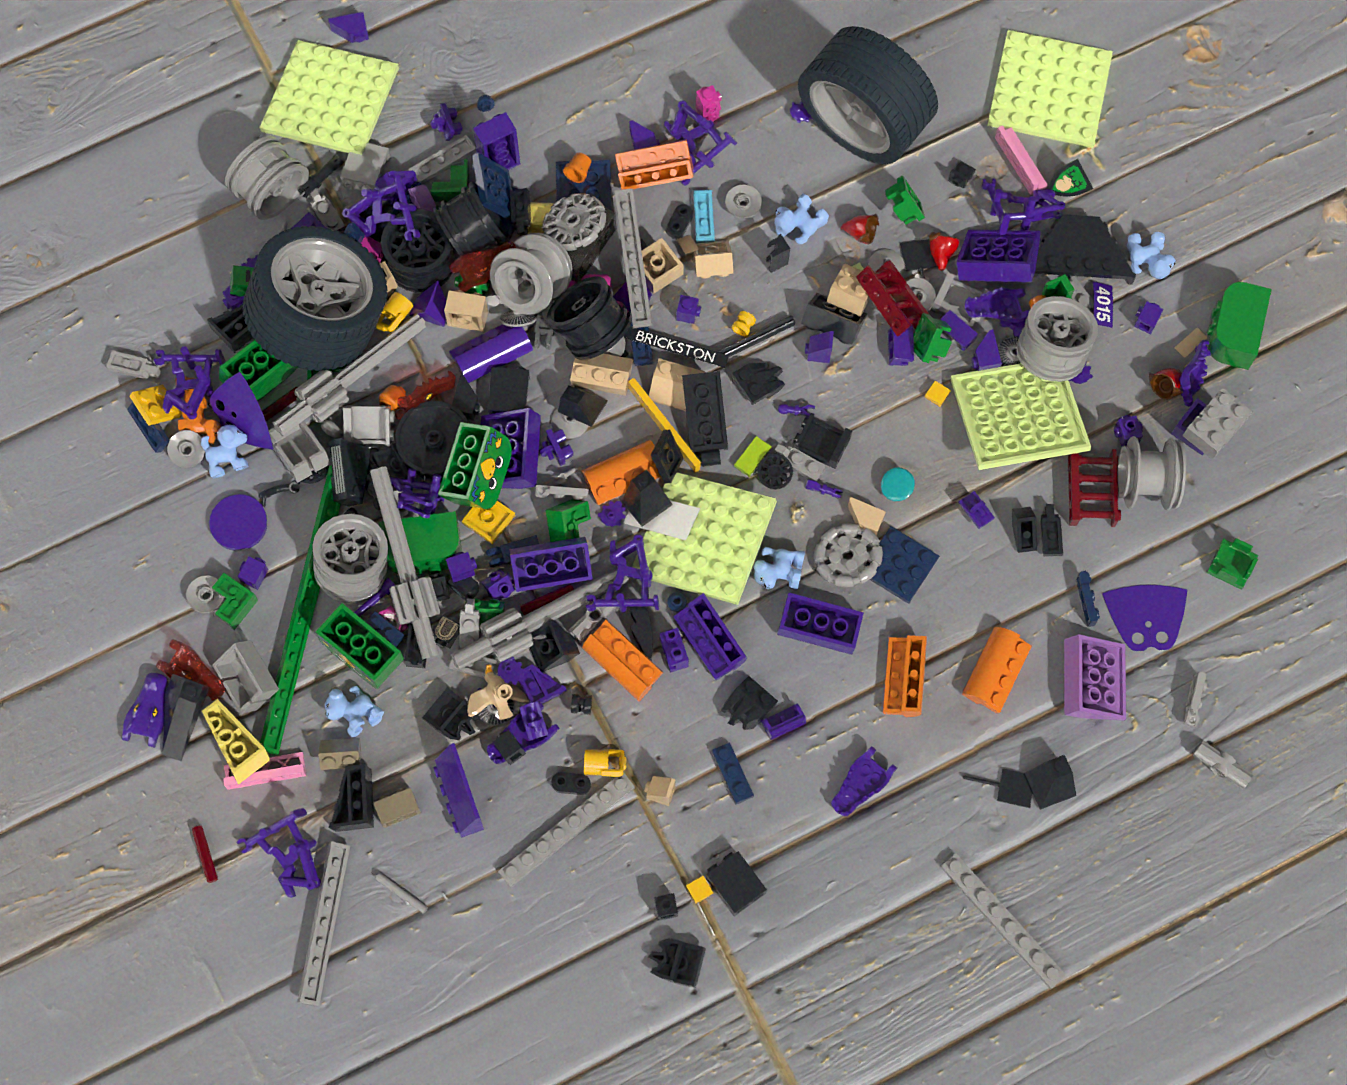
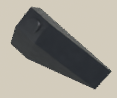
(182, 709)

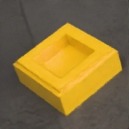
(937, 393)
(699, 889)

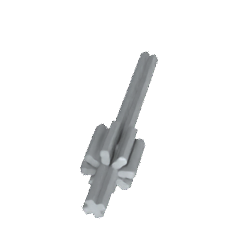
(327, 393)
(414, 597)
(511, 633)

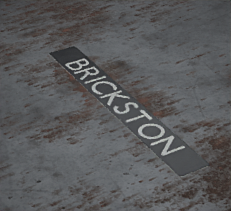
(677, 346)

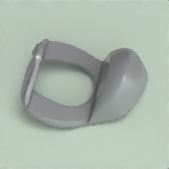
(330, 428)

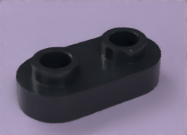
(680, 220)
(570, 785)

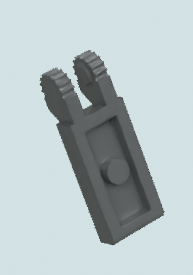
(543, 328)

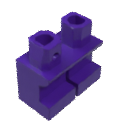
(674, 650)

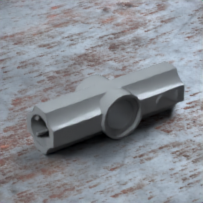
(586, 625)
(1223, 765)

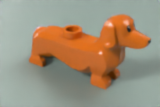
(199, 424)

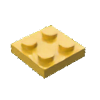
(150, 405)
(489, 522)

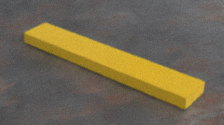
(663, 423)

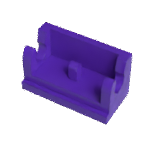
(960, 330)
(901, 348)
(784, 721)

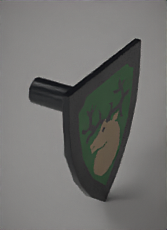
(1070, 180)

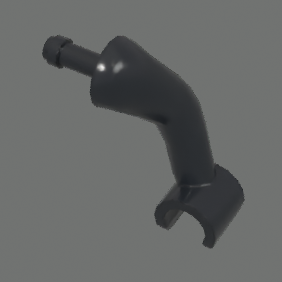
(277, 489)

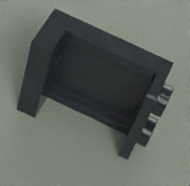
(508, 389)
(822, 441)
(736, 882)

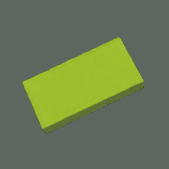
(752, 456)

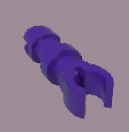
(796, 410)
(824, 489)

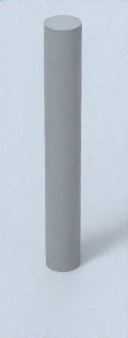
(401, 893)

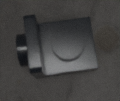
(961, 174)
(440, 586)

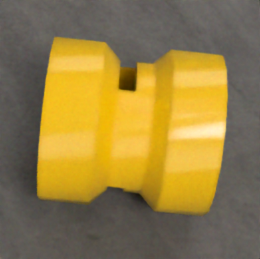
(743, 324)

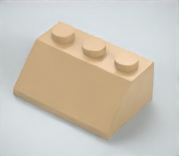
(603, 373)
(668, 384)

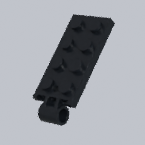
(705, 415)

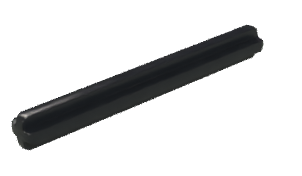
(758, 336)

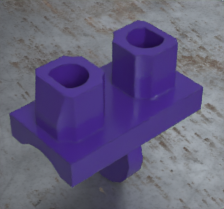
(443, 122)
(561, 453)
(976, 510)
(533, 720)

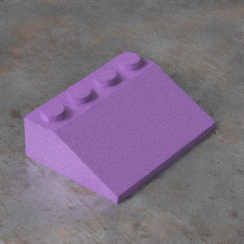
(1094, 678)

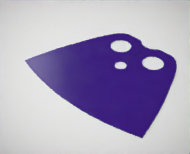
(240, 399)
(1137, 604)

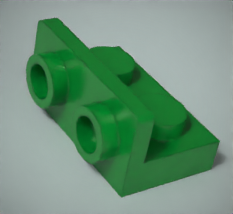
(488, 609)

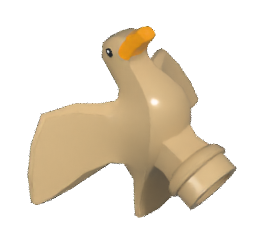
(495, 693)

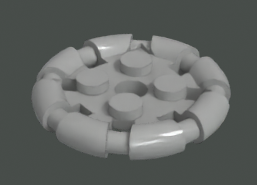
(579, 230)
(843, 545)

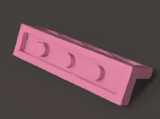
(1020, 159)
(272, 775)

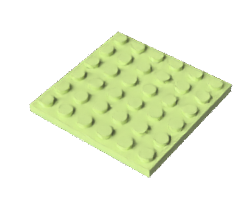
(1050, 88)
(329, 97)
(1018, 416)
(720, 543)

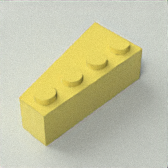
(237, 744)

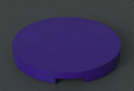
(238, 522)

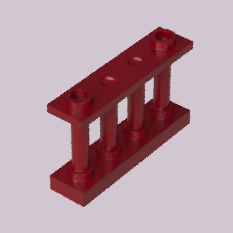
(899, 290)
(1076, 495)

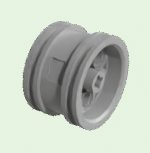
(266, 177)
(1057, 338)
(339, 539)

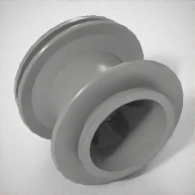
(531, 273)
(1152, 473)

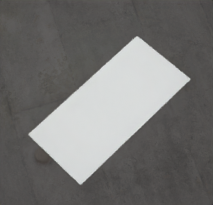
(674, 521)

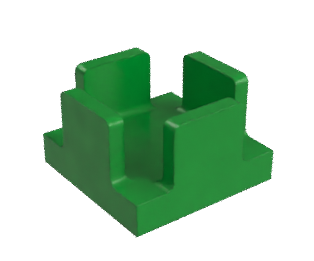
(908, 205)
(928, 341)
(1233, 562)

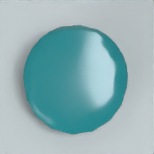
(897, 484)

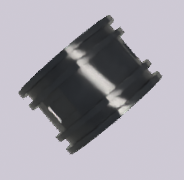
(469, 223)
(420, 269)
(589, 318)

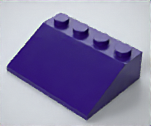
(998, 257)
(523, 432)
(458, 792)

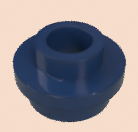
(485, 103)
(676, 607)

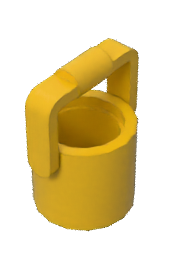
(395, 310)
(597, 762)

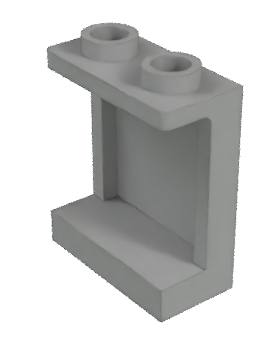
(364, 169)
(953, 296)
(368, 424)

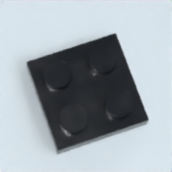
(667, 456)

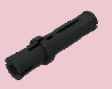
(314, 181)

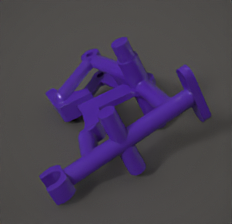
(678, 131)
(375, 197)
(1029, 212)
(201, 384)
(408, 497)
(617, 558)
(298, 849)

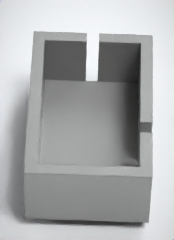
(1217, 423)
(299, 451)
(253, 680)

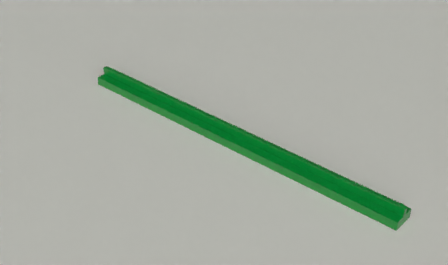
(297, 633)

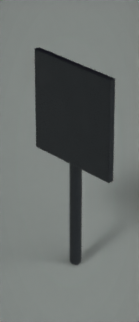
(917, 256)
(1012, 788)

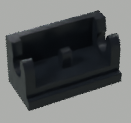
(780, 255)
(412, 653)

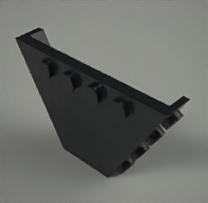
(1082, 249)

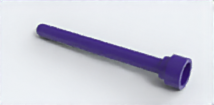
(375, 598)

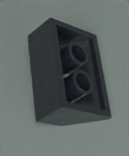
(828, 317)

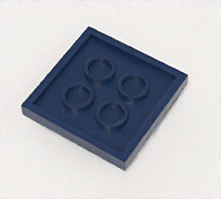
(597, 182)
(493, 185)
(903, 565)

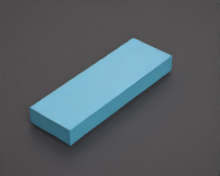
(703, 216)

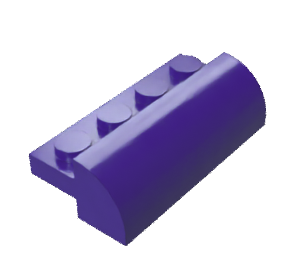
(490, 350)
(710, 637)

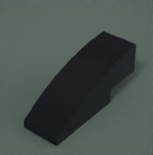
(642, 629)

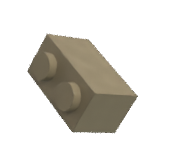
(339, 753)
(396, 807)

